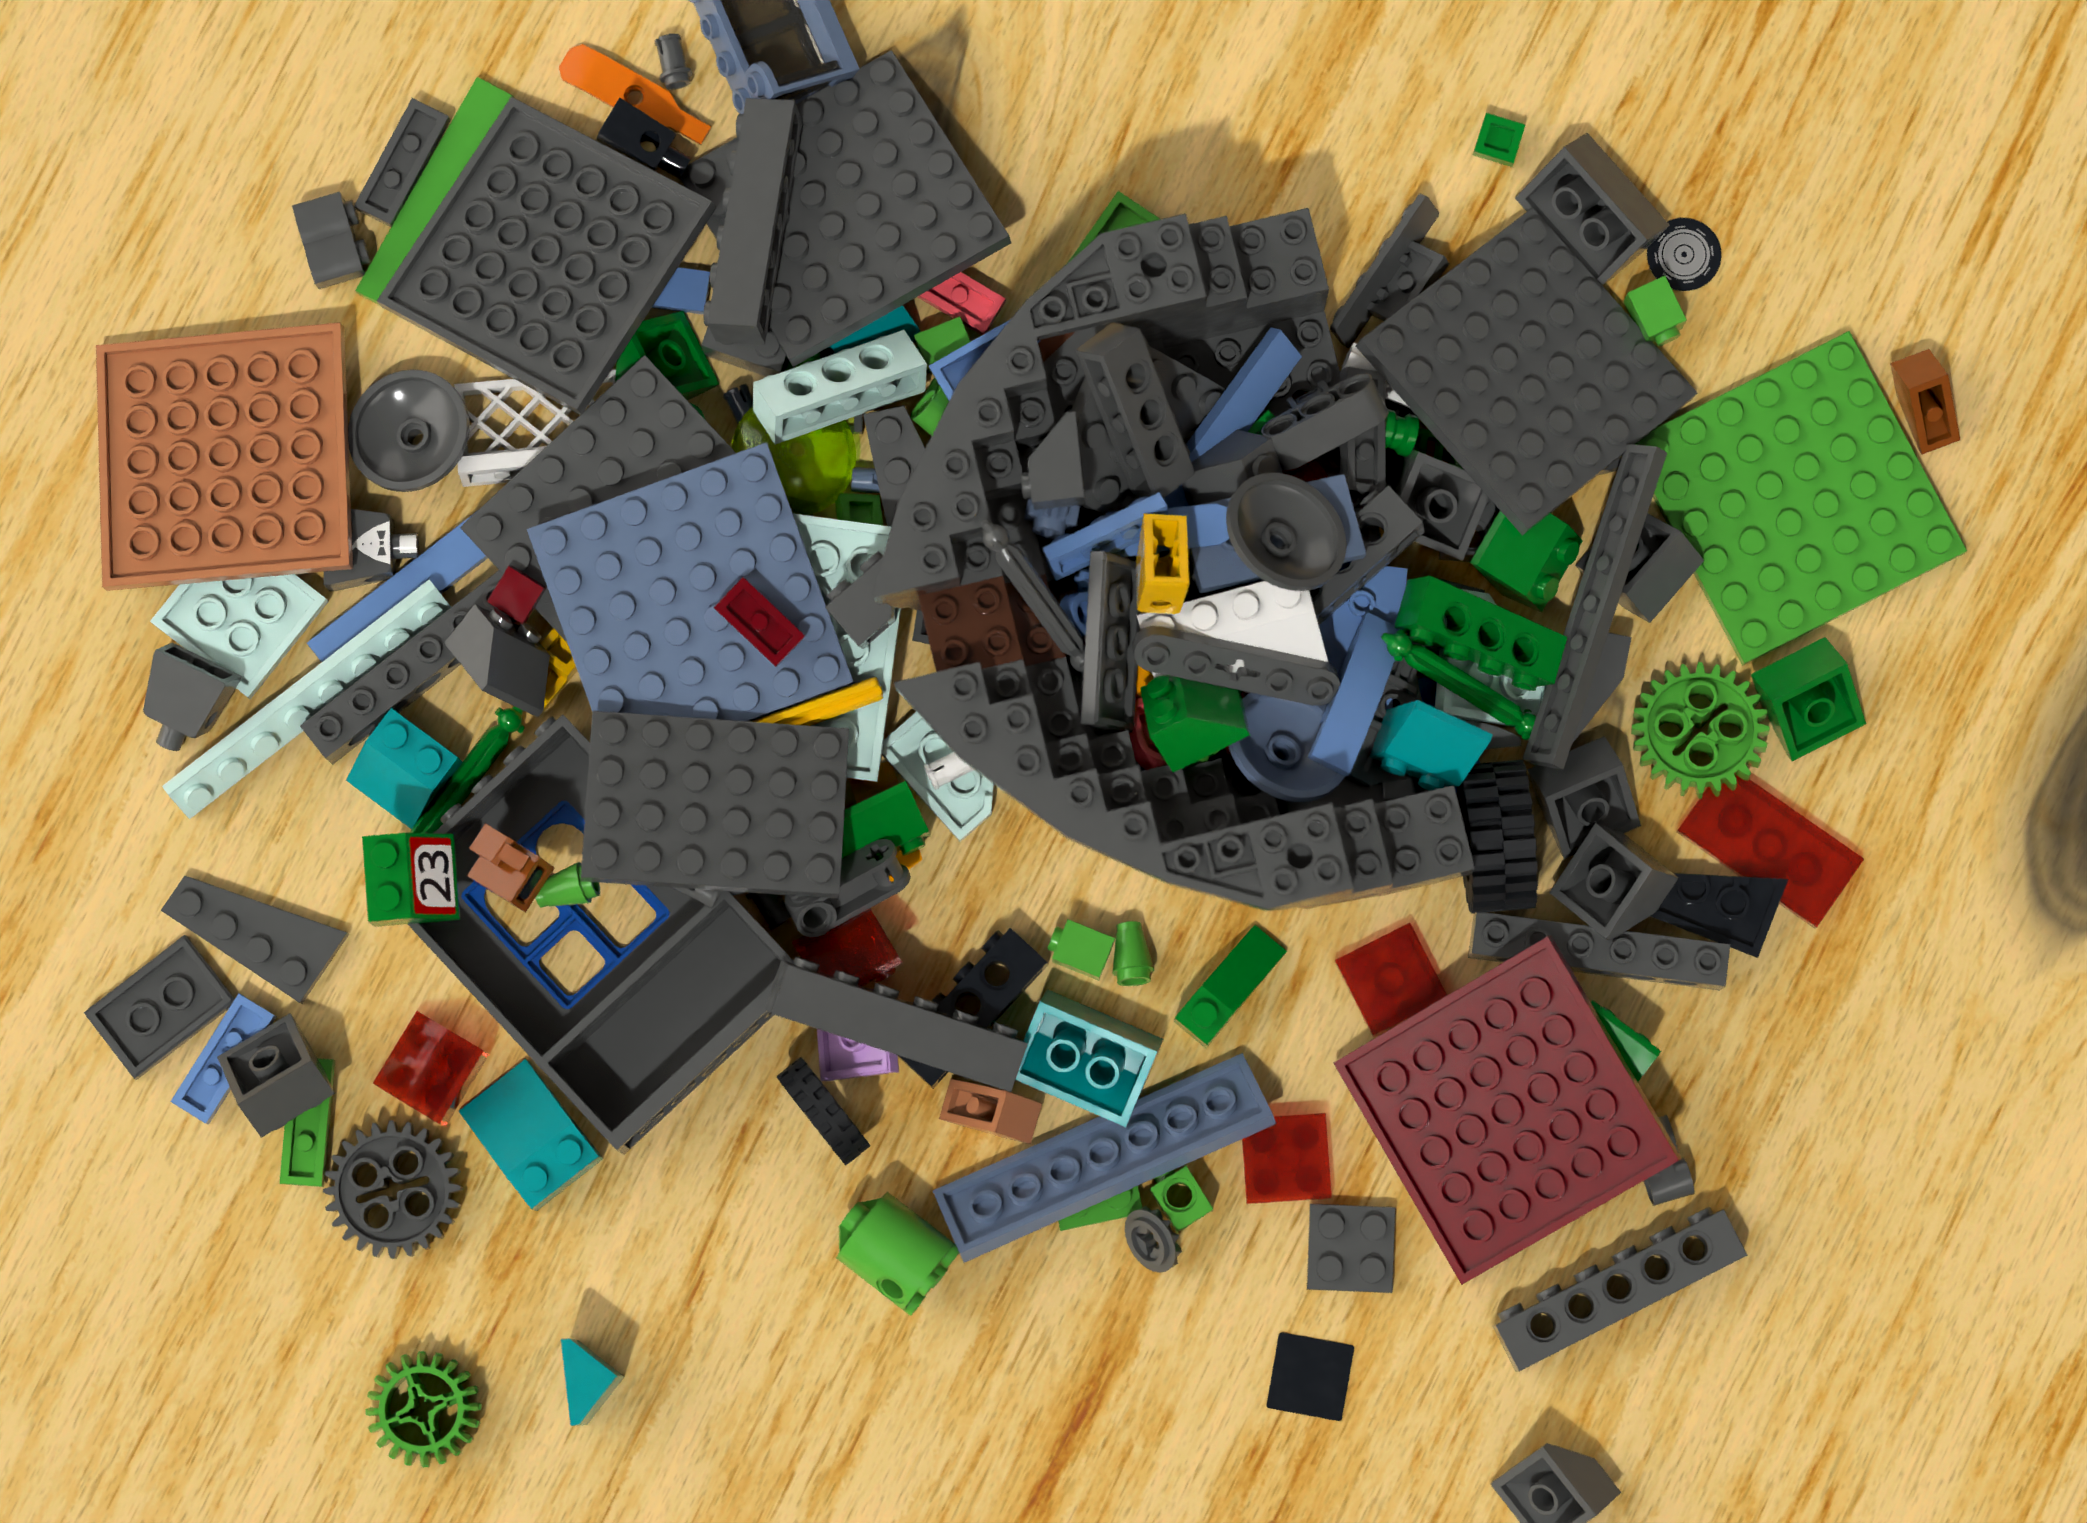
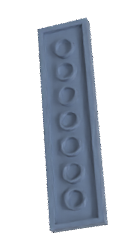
(1103, 1158)

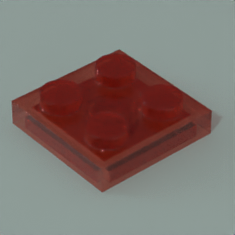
(1390, 979)
(1288, 1161)

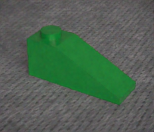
(1229, 986)

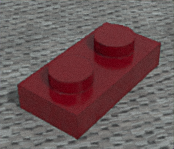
(759, 622)

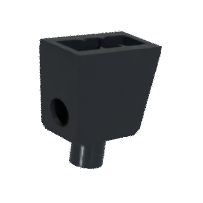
(629, 127)

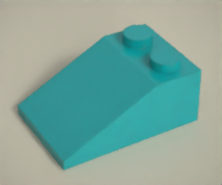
(530, 1135)

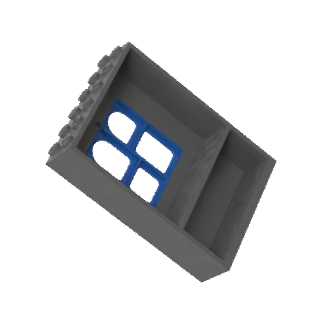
(656, 1010)

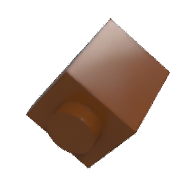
(1926, 400)

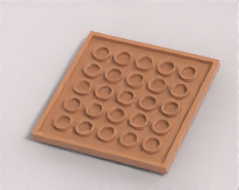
(223, 457)

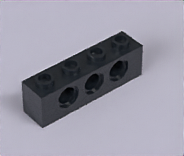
(1002, 949)

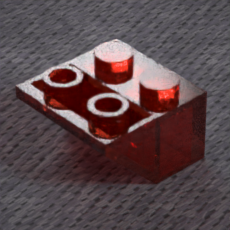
(854, 948)
(431, 1069)

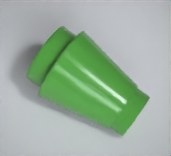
(567, 888)
(1131, 955)

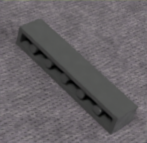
(753, 221)
(895, 1024)

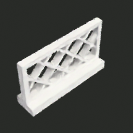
(497, 465)

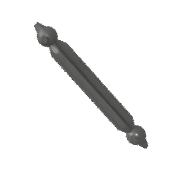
(1035, 593)

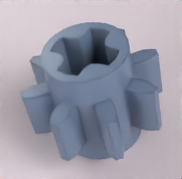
(1052, 521)

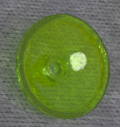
(811, 479)

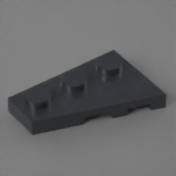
(1724, 908)

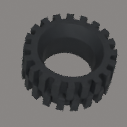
(1500, 837)

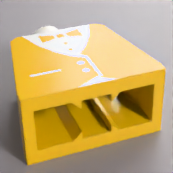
(1163, 580)

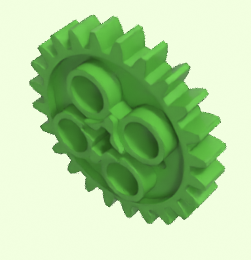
(1727, 754)

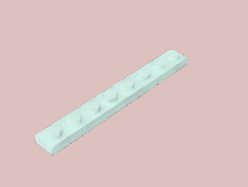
(282, 717)

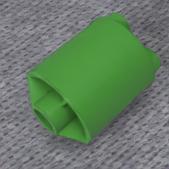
(894, 1250)

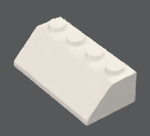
(1251, 616)

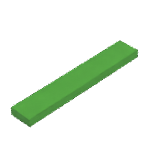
(452, 154)

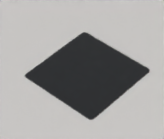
(1310, 1376)

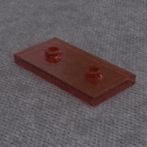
(1768, 839)

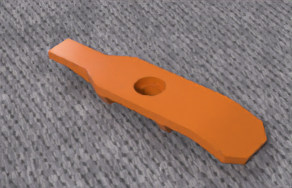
(610, 80)

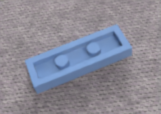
(1106, 533)
(206, 1083)

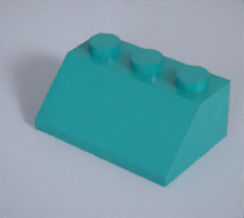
(1087, 1057)

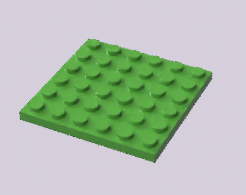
(1799, 498)

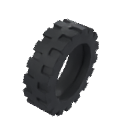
(823, 1111)

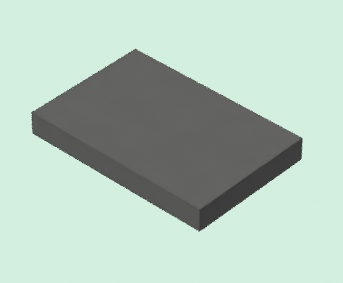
(160, 1007)

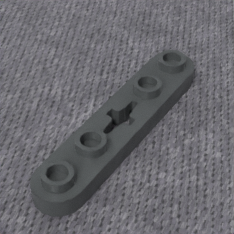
(1209, 658)

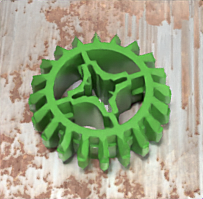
(416, 1390)

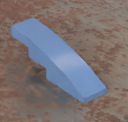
(1357, 698)

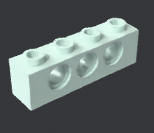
(839, 386)

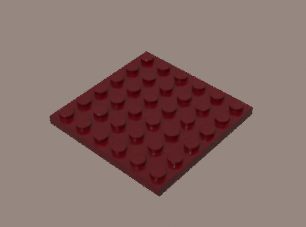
(1507, 1110)

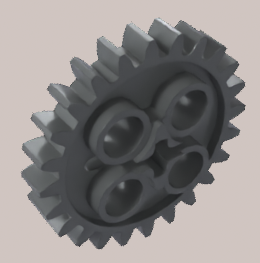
(402, 1226)

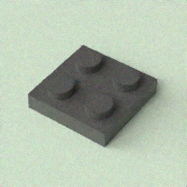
(1350, 1248)

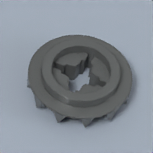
(1143, 1244)

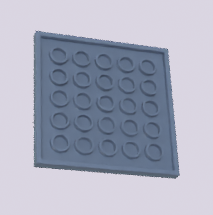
(642, 587)

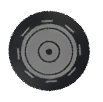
(1685, 254)

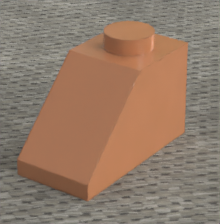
(990, 1111)

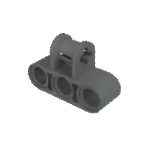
(1325, 419)

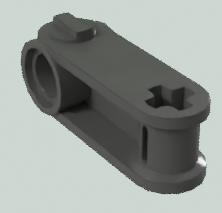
(862, 886)

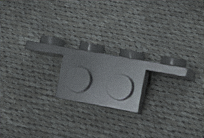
(1395, 276)

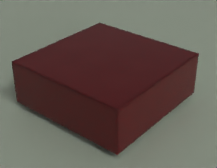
(516, 594)

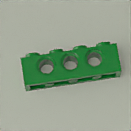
(1536, 646)

